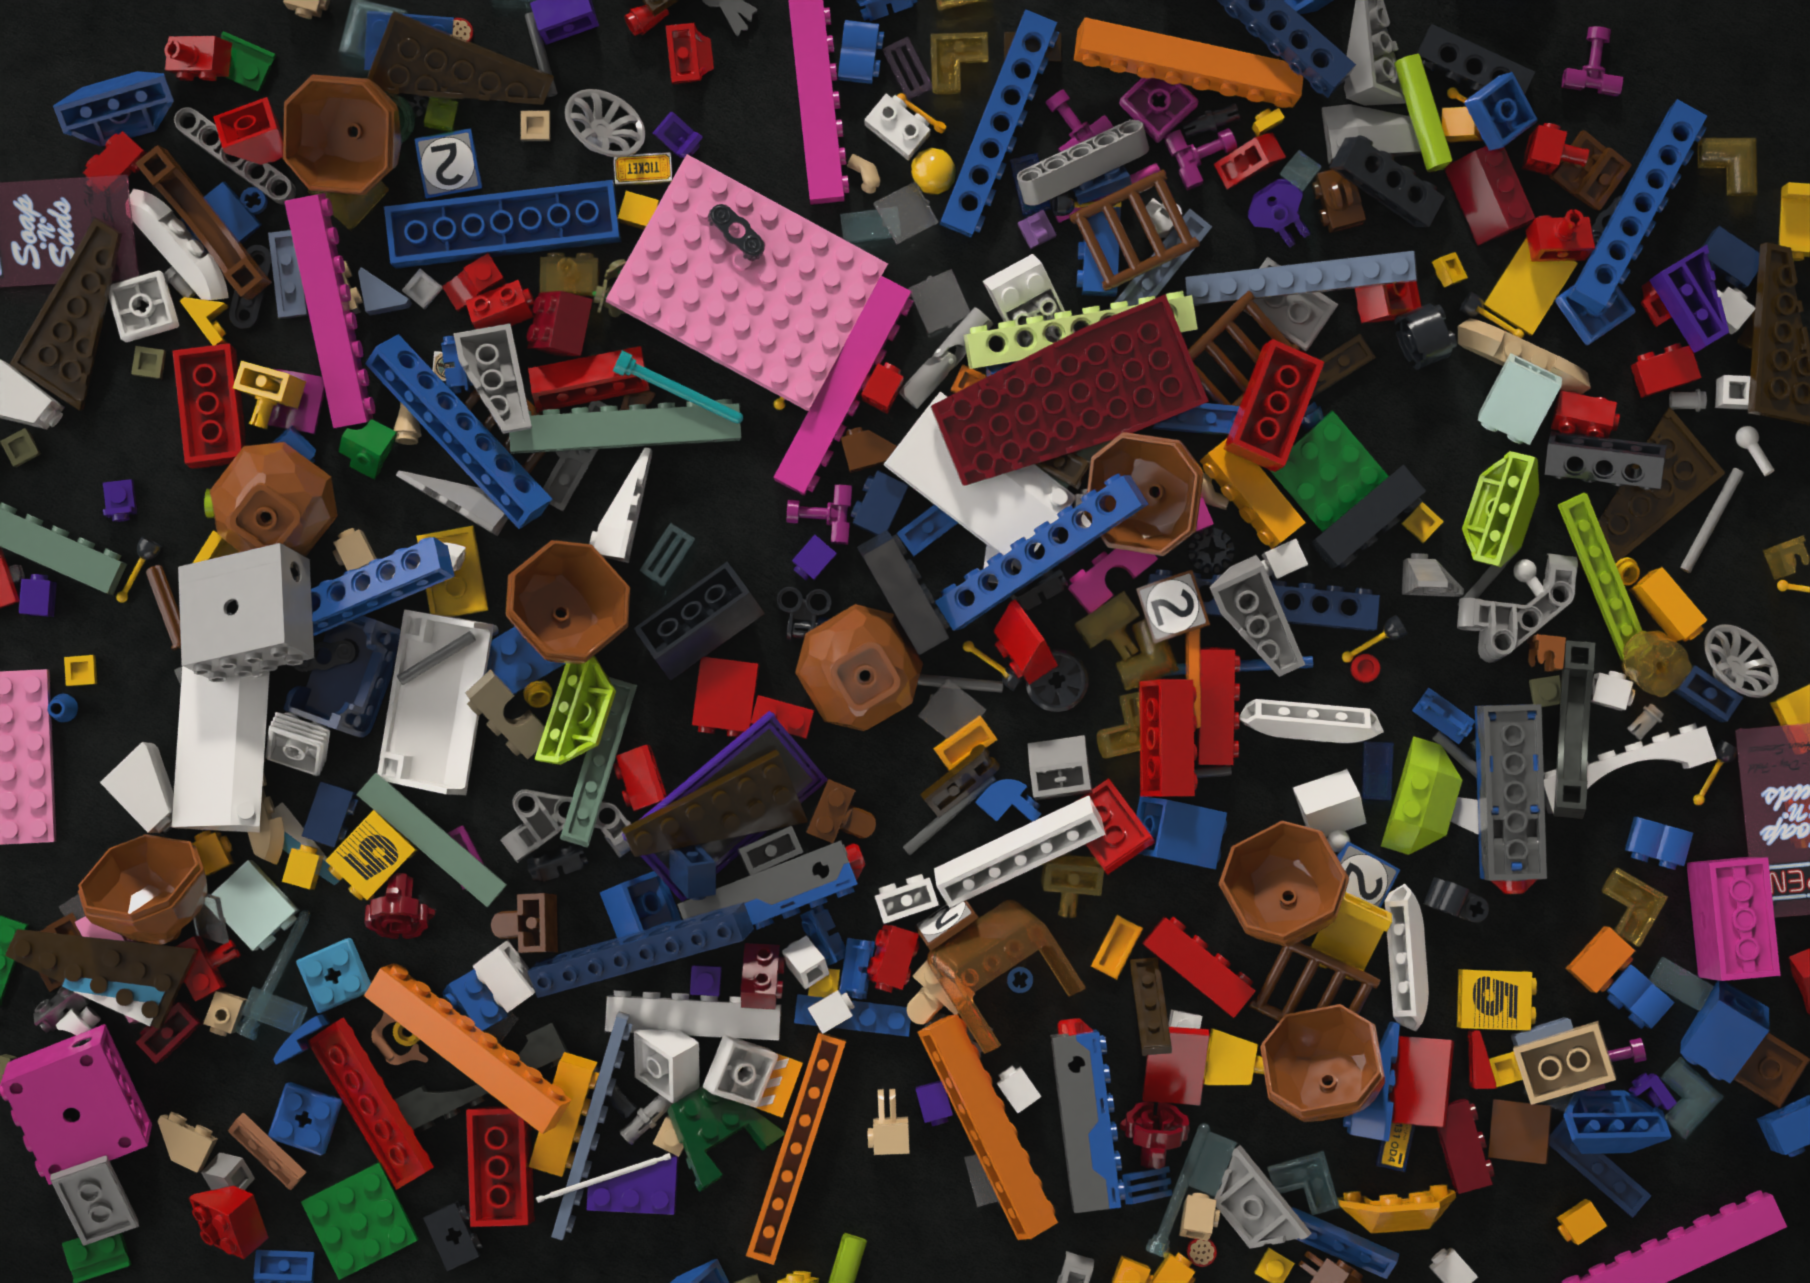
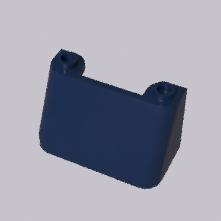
(347, 693)

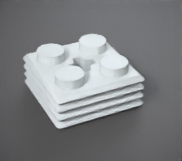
(126, 298)
(297, 743)
(724, 1072)

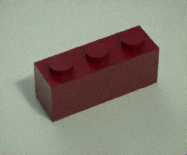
(1464, 1147)

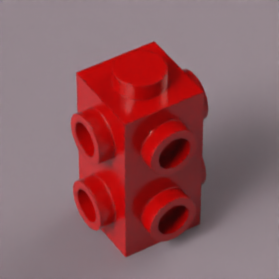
(117, 158)
(501, 306)
(1584, 415)
(892, 958)

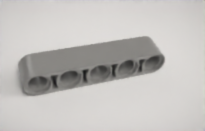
(1083, 162)
(243, 167)

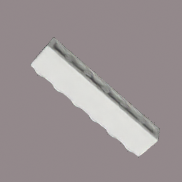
(1019, 851)
(694, 1017)

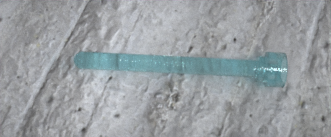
(250, 1026)
(1159, 1243)

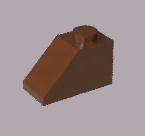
(865, 449)

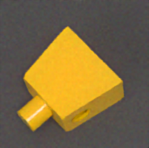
(1231, 1060)

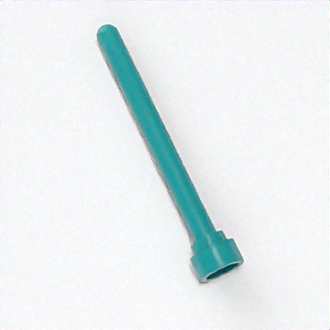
(627, 365)

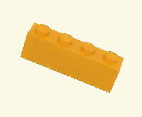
(1253, 494)
(554, 1148)

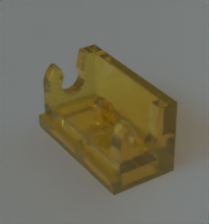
(1782, 559)

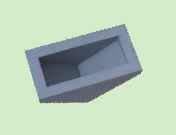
(379, 296)

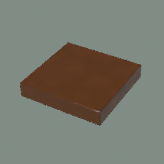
(1772, 1070)
(1520, 1131)

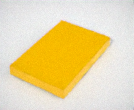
(1528, 289)
(466, 590)

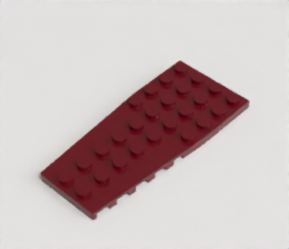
(1072, 394)

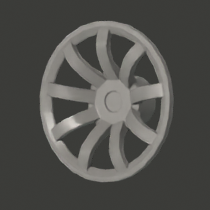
(600, 130)
(1734, 668)

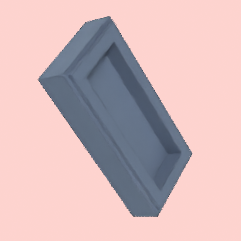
(1541, 1031)

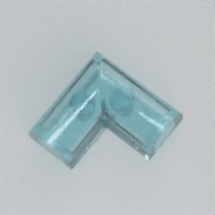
(354, 34)
(1697, 1097)
(1308, 1173)

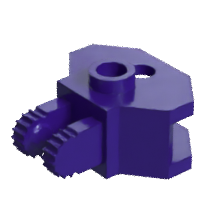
(1281, 211)

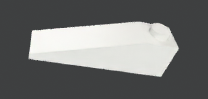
(619, 524)

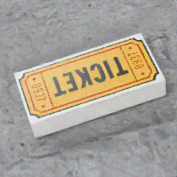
(643, 169)

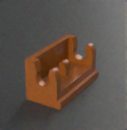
(1548, 649)

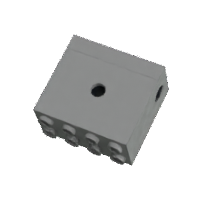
(246, 612)

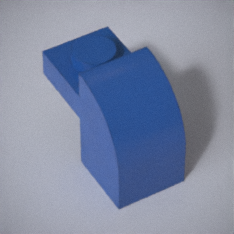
(1002, 795)

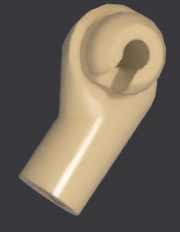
(868, 173)
(1210, 496)

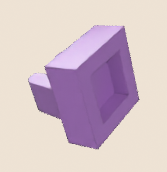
(1037, 229)

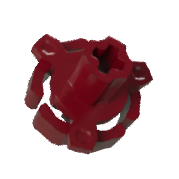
(398, 911)
(1154, 1132)

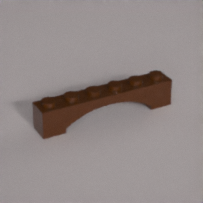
(211, 230)

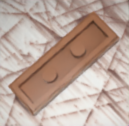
(266, 1151)

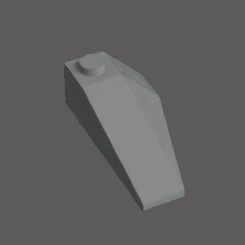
(1372, 50)
(1386, 130)
(494, 370)
(464, 499)
(1428, 578)
(1253, 609)

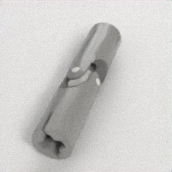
(939, 365)

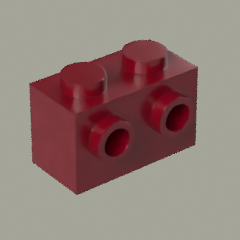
(760, 976)
(177, 1028)

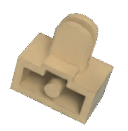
(929, 998)
(891, 1133)

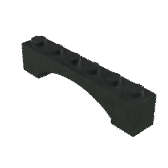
(1574, 730)
(424, 1106)

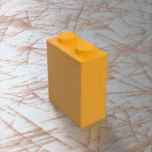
(1668, 605)

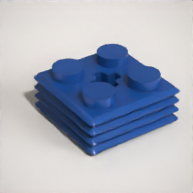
(1500, 111)
(1590, 324)
(322, 1110)

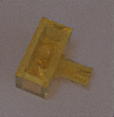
(570, 274)
(1109, 623)
(1072, 877)

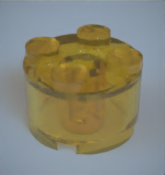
(1655, 662)

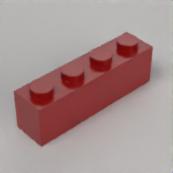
(583, 380)
(1218, 717)
(1198, 966)

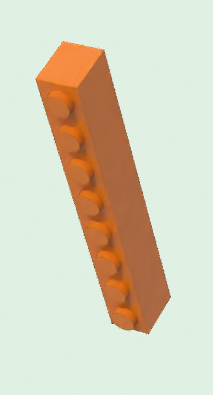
(1187, 63)
(468, 1047)
(988, 1127)
(796, 1148)

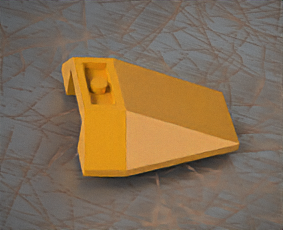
(1398, 1214)

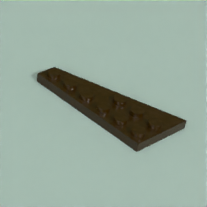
(107, 960)

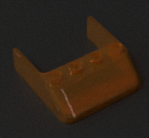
(988, 950)

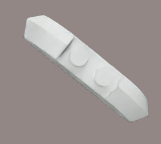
(178, 245)
(1311, 721)
(1407, 958)

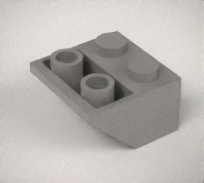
(1059, 768)

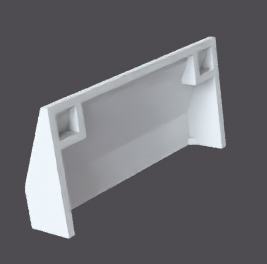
(991, 509)
(428, 719)
(220, 752)

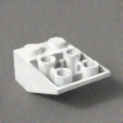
(1024, 293)

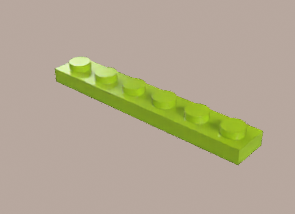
(1600, 570)

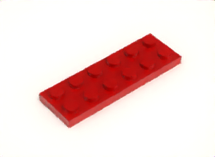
(370, 1103)

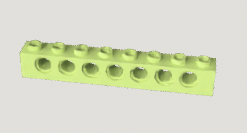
(978, 341)

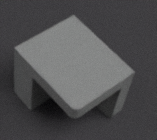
(227, 1171)

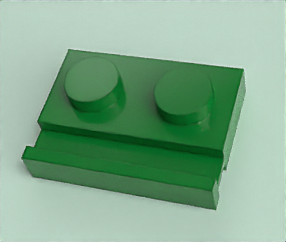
(248, 63)
(97, 1257)

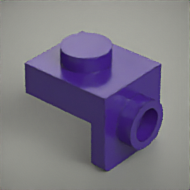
(677, 136)

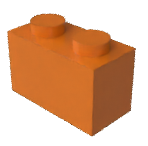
(1601, 960)

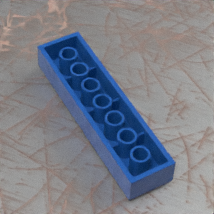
(502, 224)

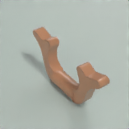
(385, 1049)

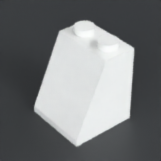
(25, 401)
(143, 788)

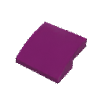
(307, 415)

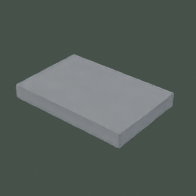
(1297, 316)
(94, 1200)

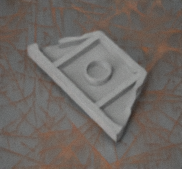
(1255, 1205)

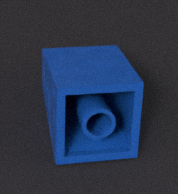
(1182, 831)
(1725, 1031)

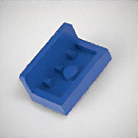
(474, 1000)

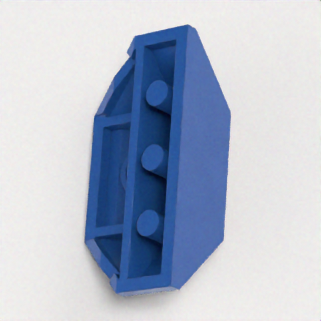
(124, 103)
(1613, 1122)

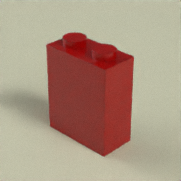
(725, 696)

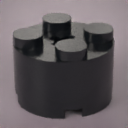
(1425, 335)

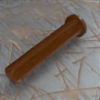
(166, 604)

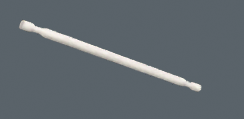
(604, 1177)

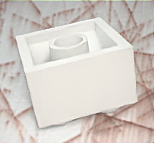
(667, 1062)

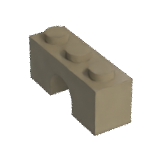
(490, 697)

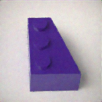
(1692, 299)
(640, 1191)

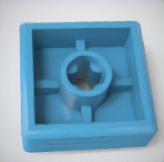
(317, 967)

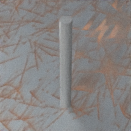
(1711, 520)

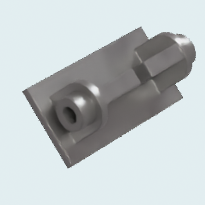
(51, 1011)

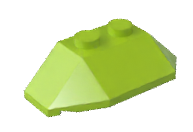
(1502, 508)
(577, 713)
(1422, 799)

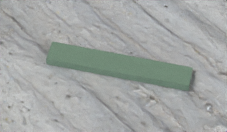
(597, 769)
(431, 839)

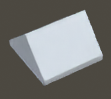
(1330, 803)

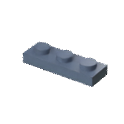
(287, 277)

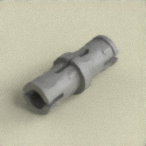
(645, 1119)

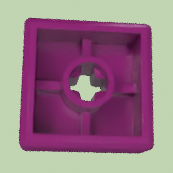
(1157, 120)

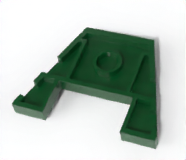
(707, 1120)

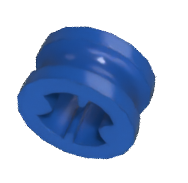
(251, 192)
(1029, 981)

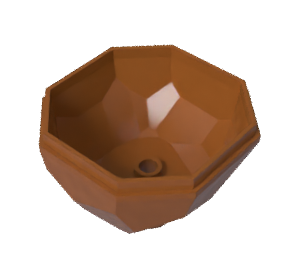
(320, 137)
(1150, 463)
(276, 482)
(578, 584)
(842, 649)
(1278, 864)
(145, 888)
(1318, 1048)

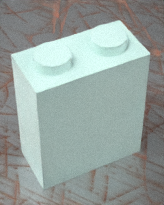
(1519, 399)
(255, 906)

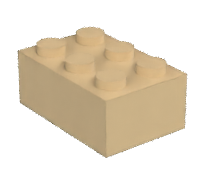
(1564, 1063)

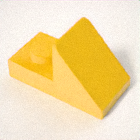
(203, 313)

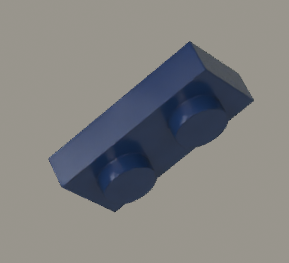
(1102, 185)

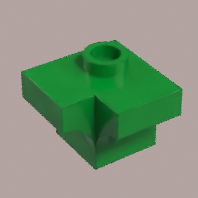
(368, 447)

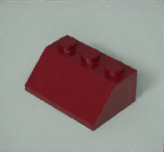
(1489, 194)

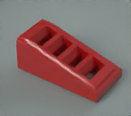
(1480, 1069)

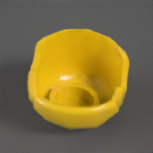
(933, 171)

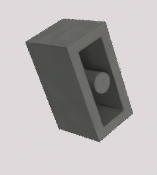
(770, 851)

